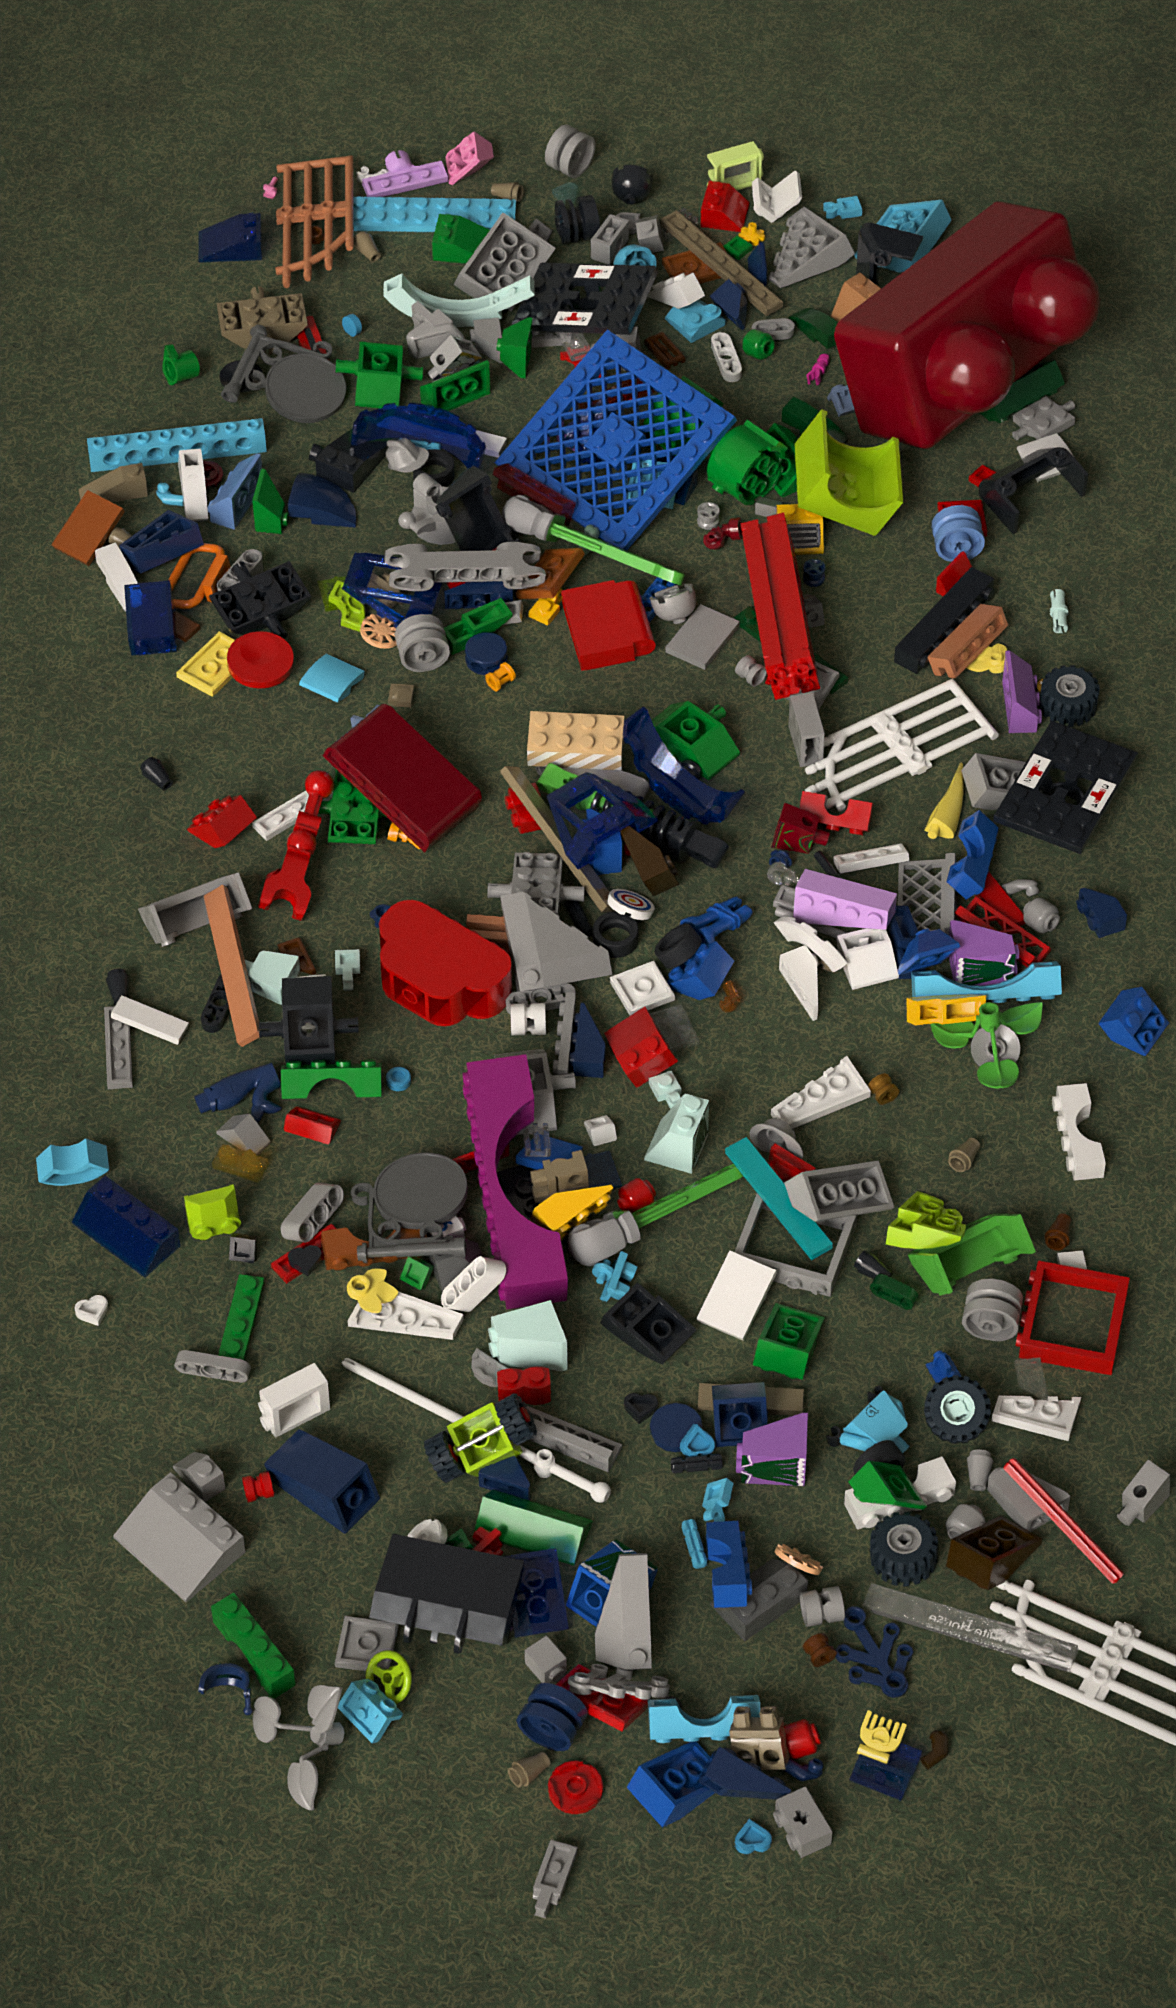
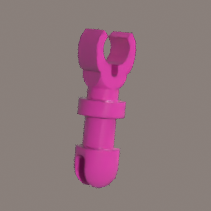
(818, 369)

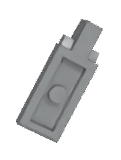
(553, 1876)

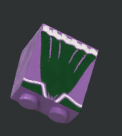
(983, 955)
(774, 1453)

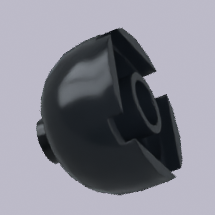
(631, 183)

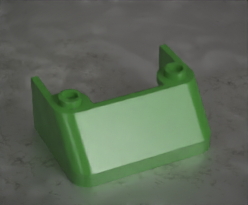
(985, 1241)

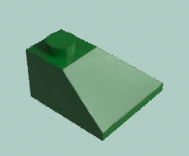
(516, 346)
(268, 506)
(885, 1485)

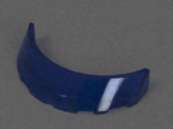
(422, 424)
(670, 778)

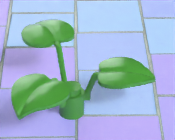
(1020, 1019)

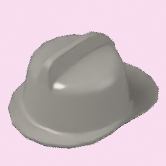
(405, 455)
(777, 1132)

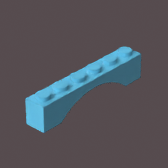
(1037, 979)

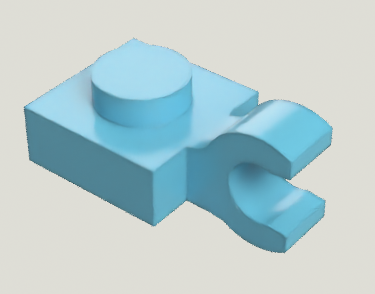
(717, 1496)

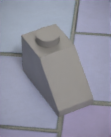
(649, 233)
(485, 335)
(201, 1475)

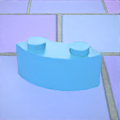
(72, 1163)

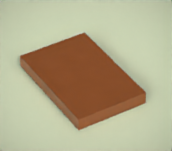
(690, 263)
(88, 527)
(558, 567)

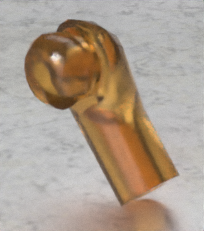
(733, 997)

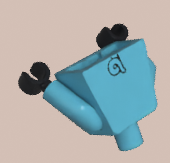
(877, 1422)

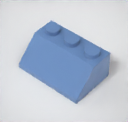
(236, 494)

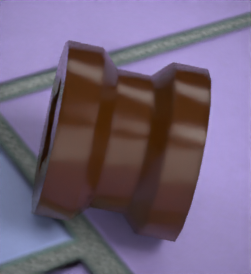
(819, 1650)

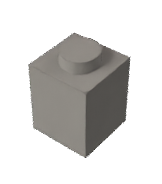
(546, 1661)

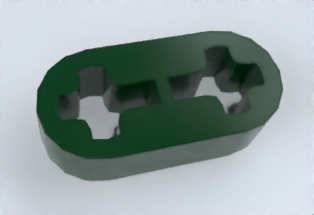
(894, 1291)

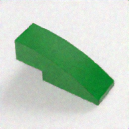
(480, 620)

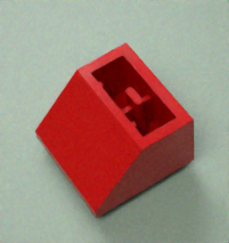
(222, 821)

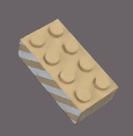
(575, 740)

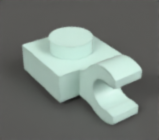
(346, 964)
(666, 1088)

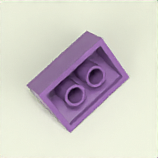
(1020, 695)

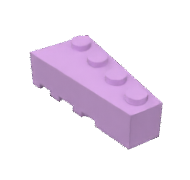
(840, 902)

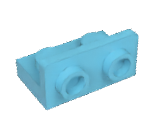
(368, 1709)

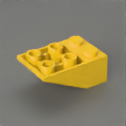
(570, 1208)

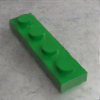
(242, 1317)

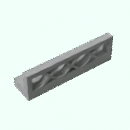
(571, 1443)

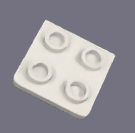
(776, 201)

